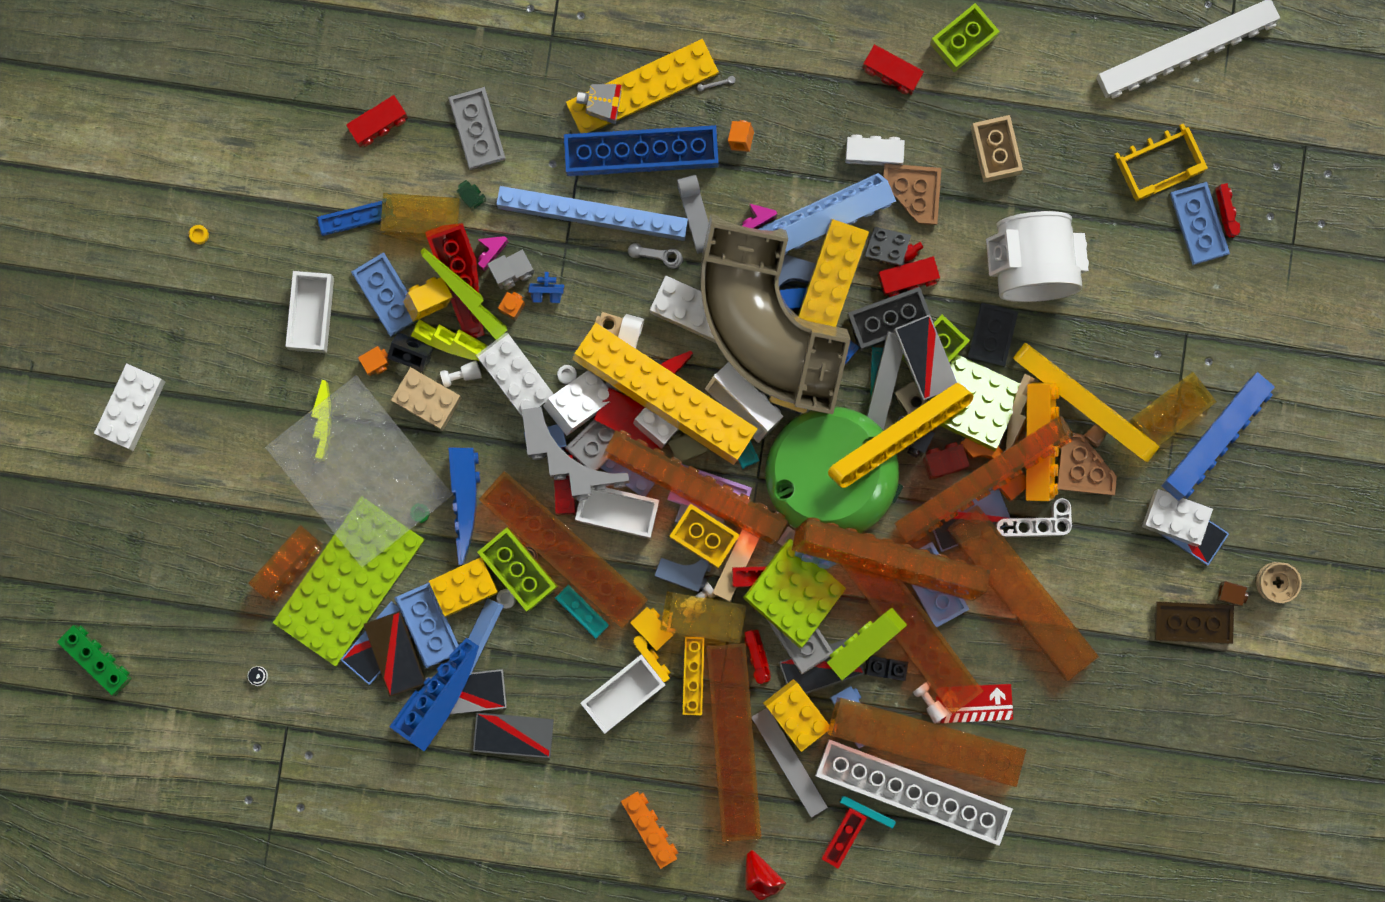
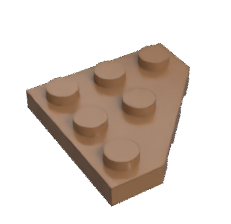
(916, 190)
(1084, 469)

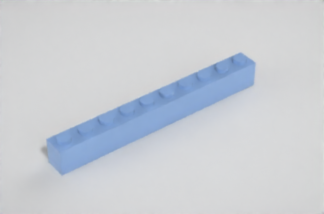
(592, 213)

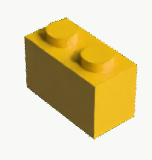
(649, 627)

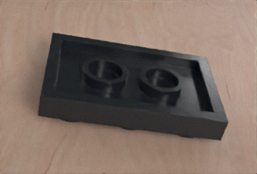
(992, 334)

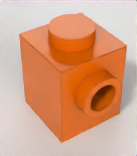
(741, 136)
(511, 305)
(374, 361)

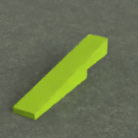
(468, 296)

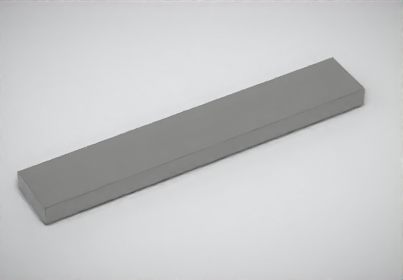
(885, 380)
(789, 762)

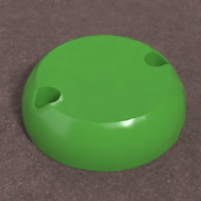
(801, 465)

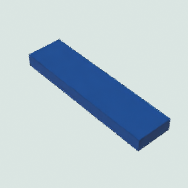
(350, 218)

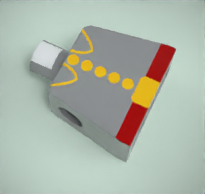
(602, 101)

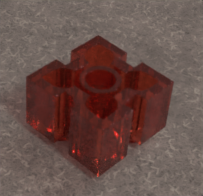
(946, 461)

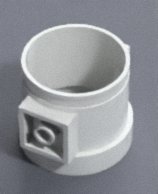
(1037, 257)

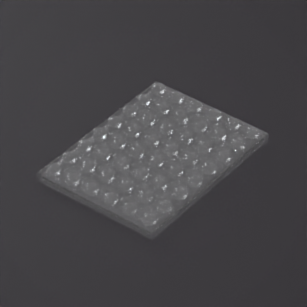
(359, 471)

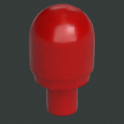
(912, 251)

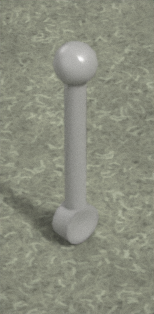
(731, 80)

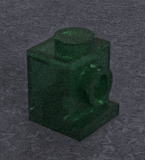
(470, 195)

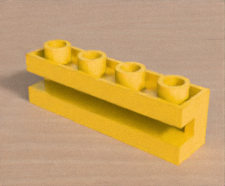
(693, 676)

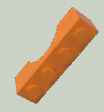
(1013, 487)

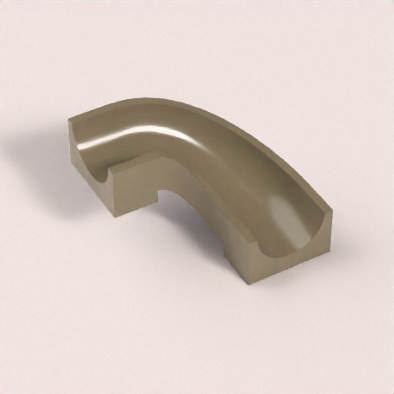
(756, 327)

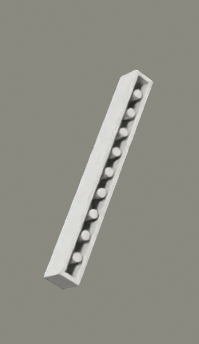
(1187, 48)

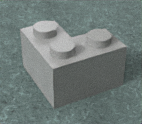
(511, 269)

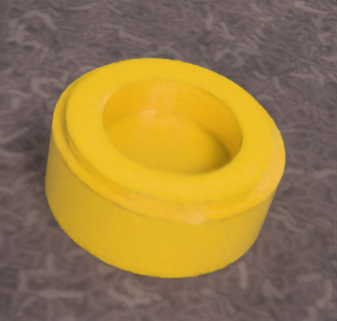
(198, 234)

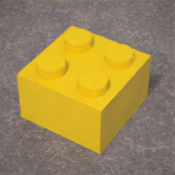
(427, 298)

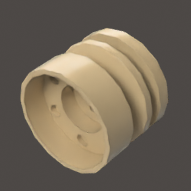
(1289, 586)

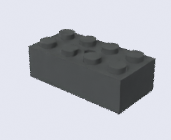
(870, 322)

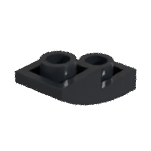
(886, 668)

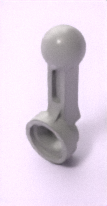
(636, 250)

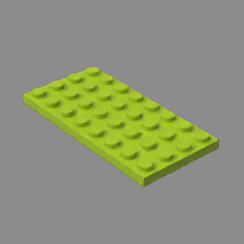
(342, 596)

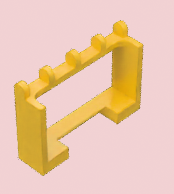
(1153, 189)

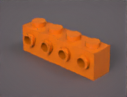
(649, 830)

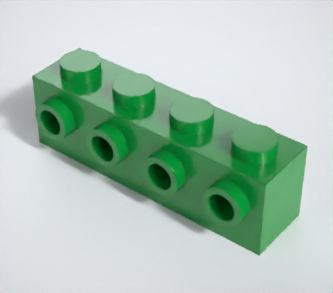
(94, 659)

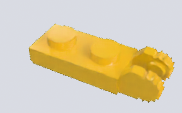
(651, 657)

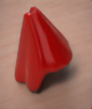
(761, 878)

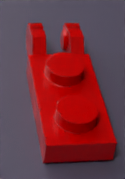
(1227, 211)
(758, 656)

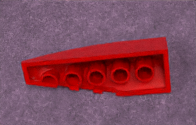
(454, 250)

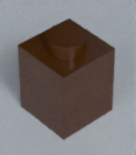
(1232, 594)

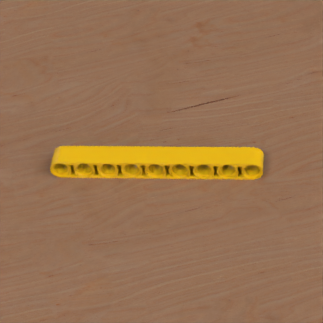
(1087, 402)
(900, 435)

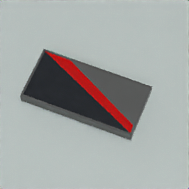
(818, 676)
(513, 735)

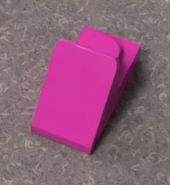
(762, 216)
(494, 246)

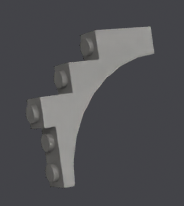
(582, 478)

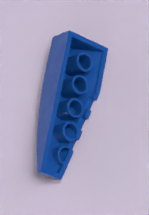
(464, 488)
(431, 706)

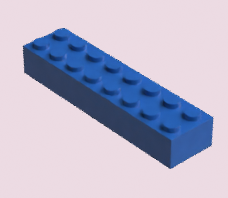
(641, 150)

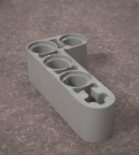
(694, 210)

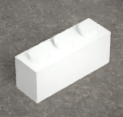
(874, 150)

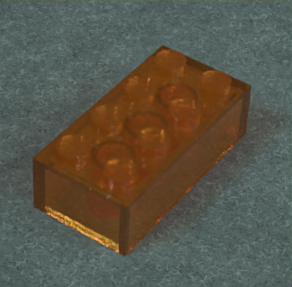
(285, 563)

